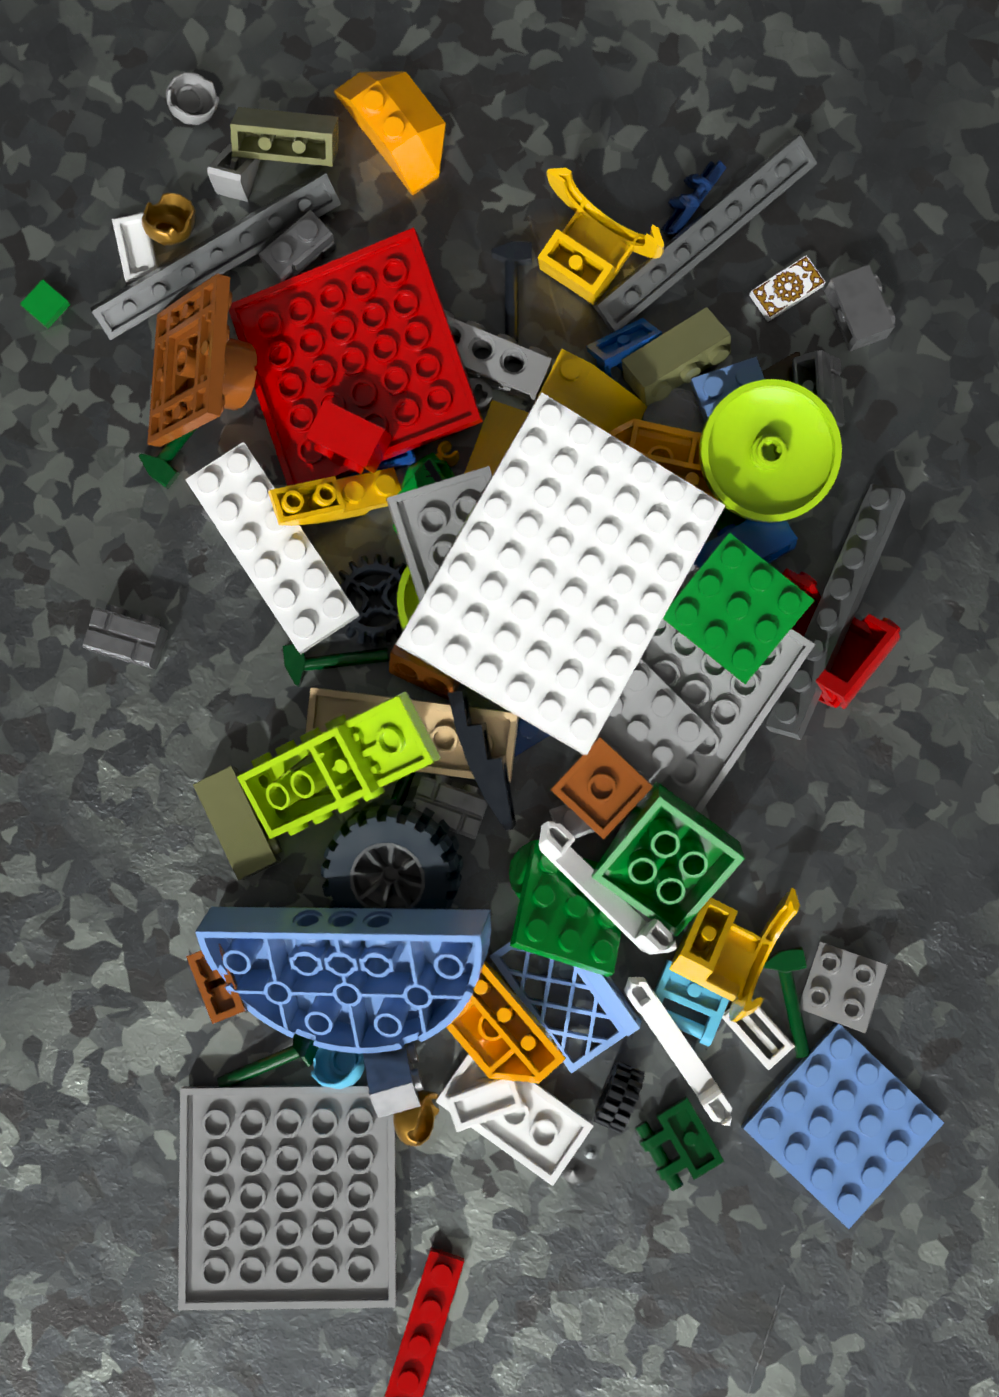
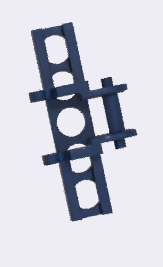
(686, 204)

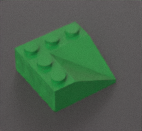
(668, 859)

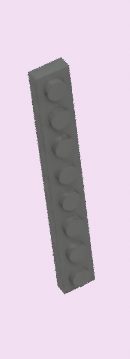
(705, 233)
(213, 256)
(837, 608)

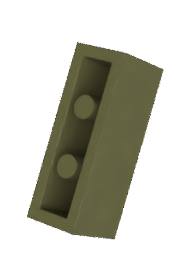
(284, 136)
(676, 356)
(237, 824)

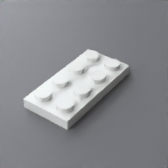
(537, 1136)

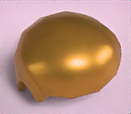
(169, 220)
(416, 1124)

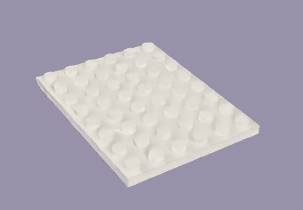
(561, 574)

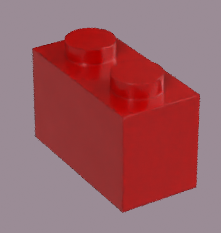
(349, 437)

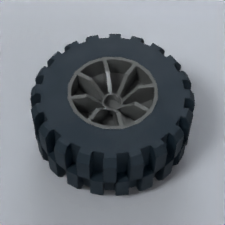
(392, 860)

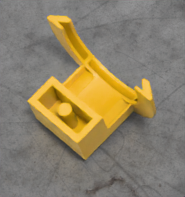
(592, 244)
(728, 956)

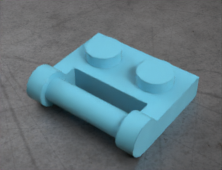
(694, 996)

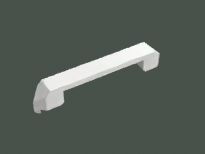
(649, 936)
(679, 1049)

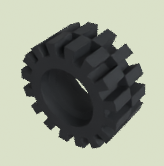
(619, 1097)

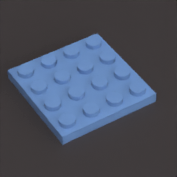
(842, 1125)

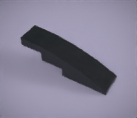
(488, 771)

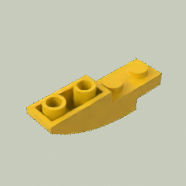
(333, 499)

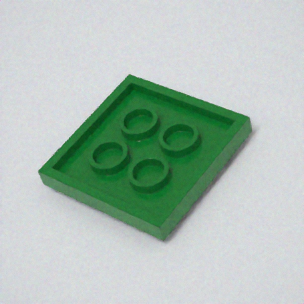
(737, 608)
(562, 921)

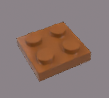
(601, 787)

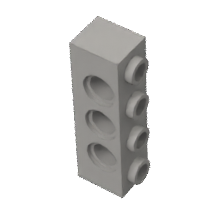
(522, 384)

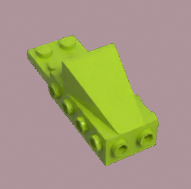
(337, 766)

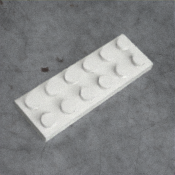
(273, 555)

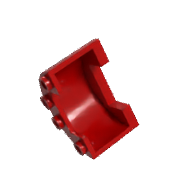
(860, 654)

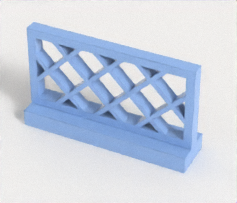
(602, 988)

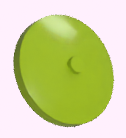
(770, 450)

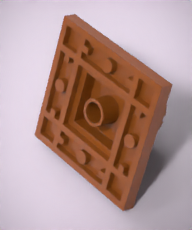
(197, 363)

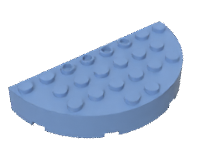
(350, 973)

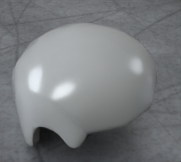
(191, 98)

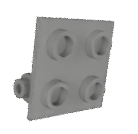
(843, 987)

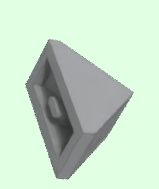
(233, 175)

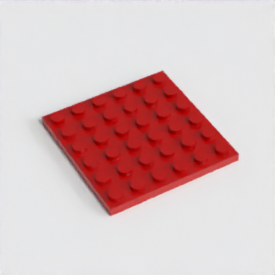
(363, 338)

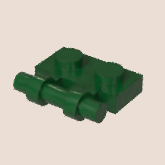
(689, 1138)

